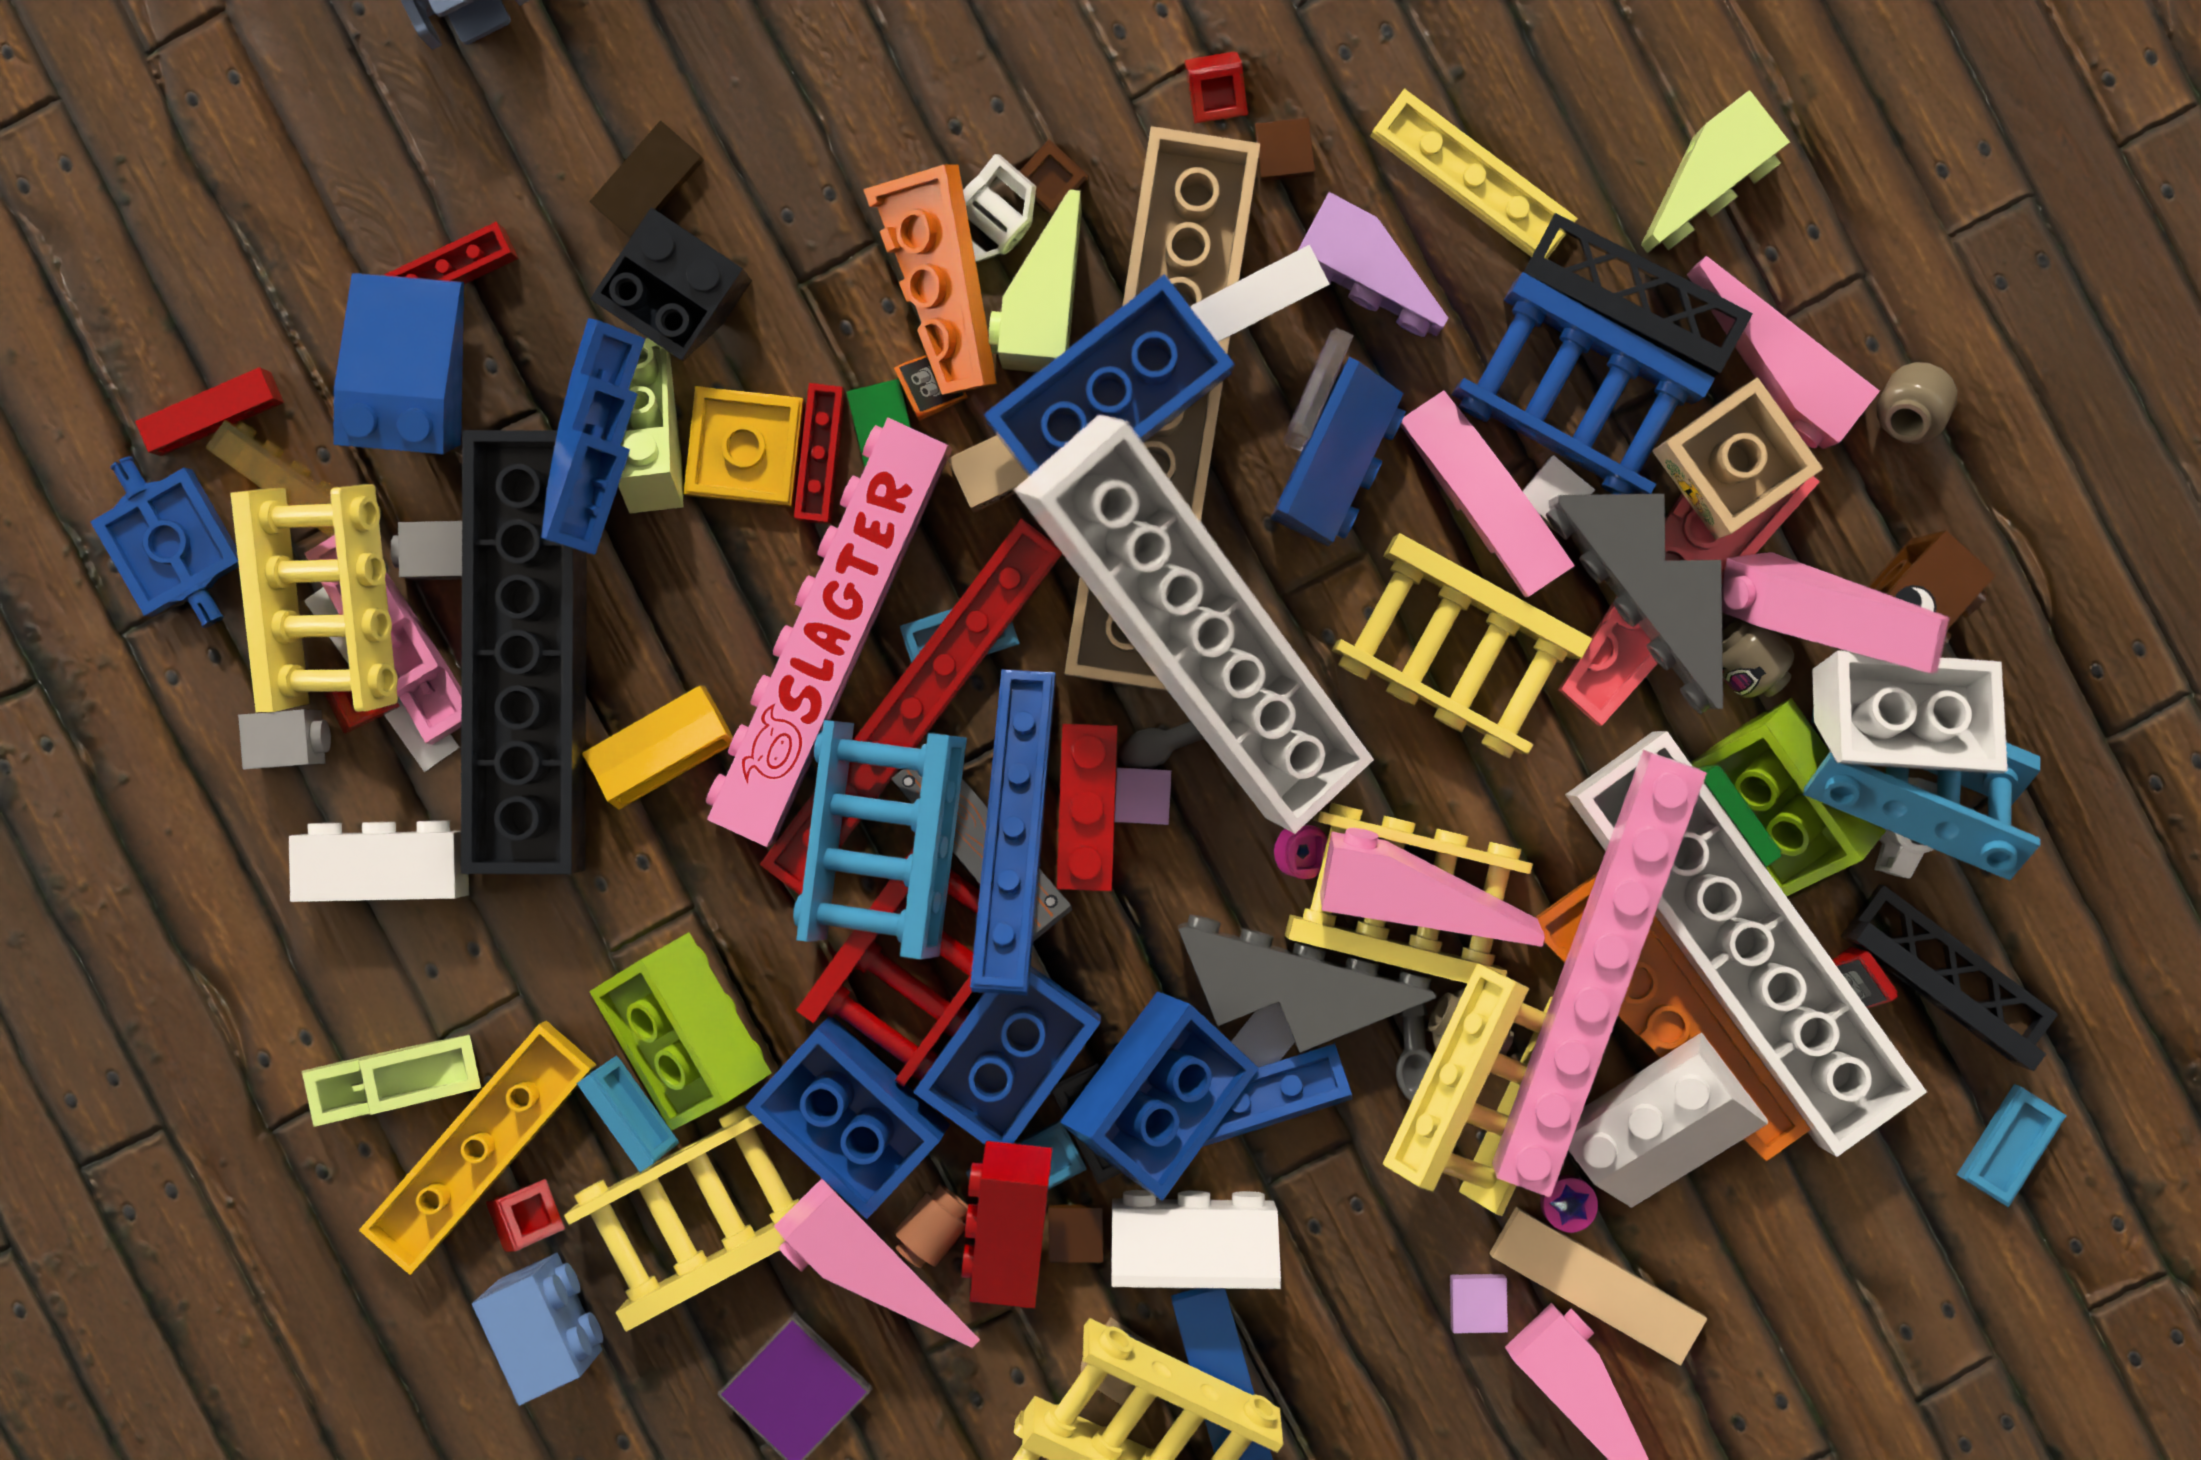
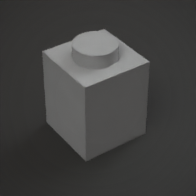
(428, 550)
(283, 739)

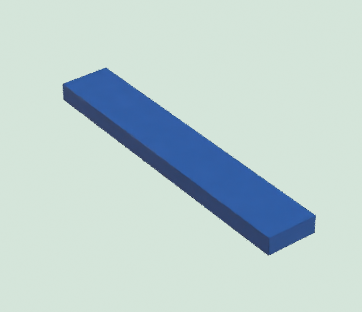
(1013, 833)

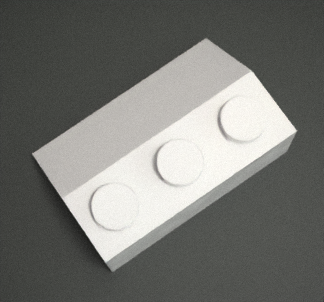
(1912, 717)
(1663, 1123)
(1195, 1241)

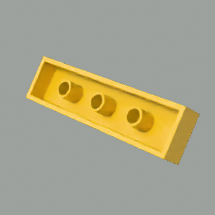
(477, 1147)

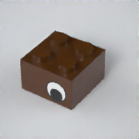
(1937, 576)

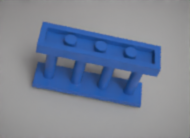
(1580, 332)

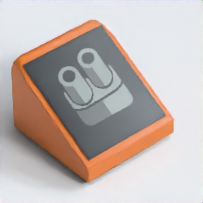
(923, 388)

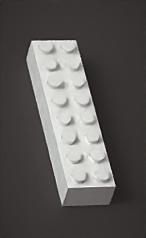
(1194, 621)
(1764, 965)

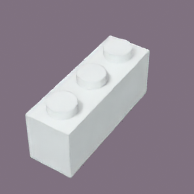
(376, 863)

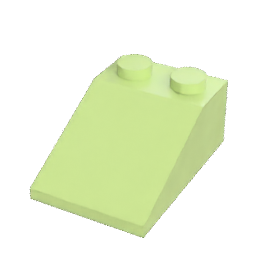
(1040, 299)

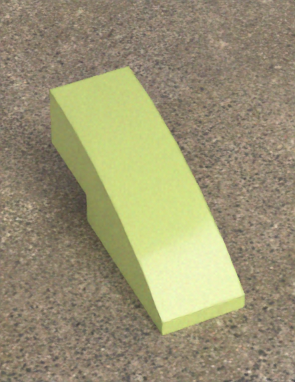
(391, 1080)

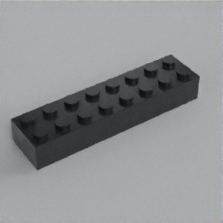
(520, 666)

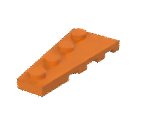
(935, 251)

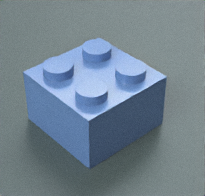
(539, 1327)

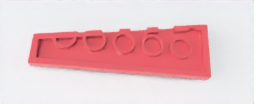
(1618, 652)

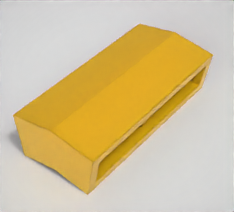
(658, 747)

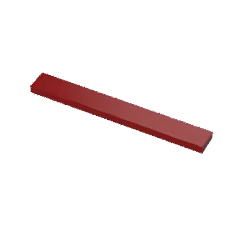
(931, 681)

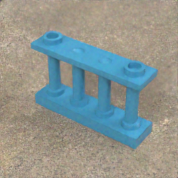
(930, 817)
(1938, 819)

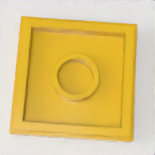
(744, 446)

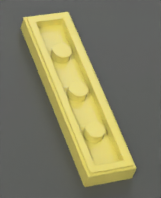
(1468, 173)

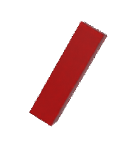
(464, 258)
(207, 410)
(820, 453)

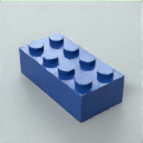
(1132, 367)

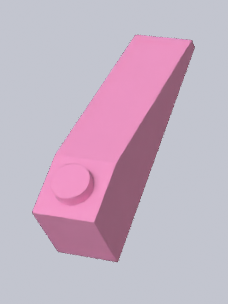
(1803, 377)
(1831, 611)
(1392, 885)
(846, 1251)
(1572, 1374)

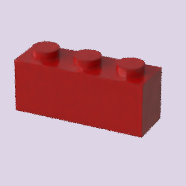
(1087, 807)
(1006, 1223)

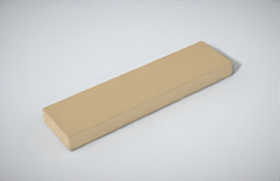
(1598, 1286)

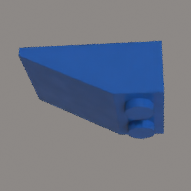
(400, 365)

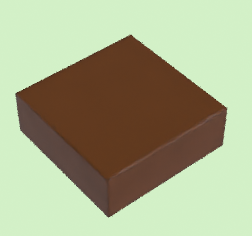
(1284, 149)
(1053, 176)
(1075, 1233)

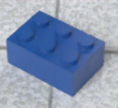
(1008, 1058)

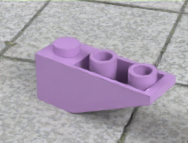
(1367, 261)

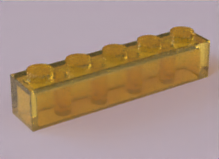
(267, 467)

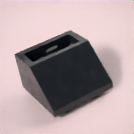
(671, 286)

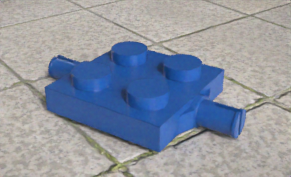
(167, 541)

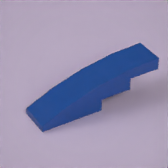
(589, 437)
(1216, 1349)

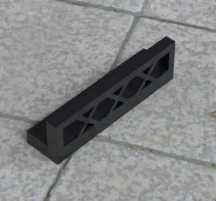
(1638, 320)
(1944, 993)

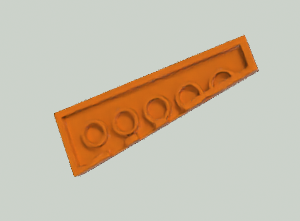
(1672, 1005)

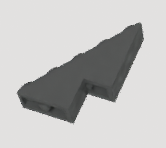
(1670, 600)
(1315, 994)

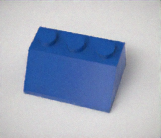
(1340, 455)
(1160, 1094)
(848, 1117)

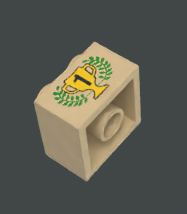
(1737, 459)

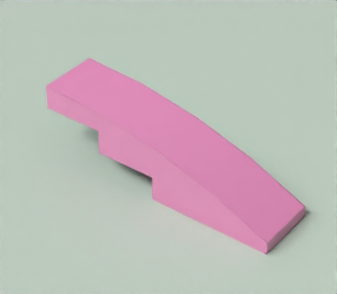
(1486, 493)
(423, 676)

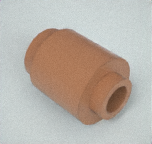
(932, 1227)

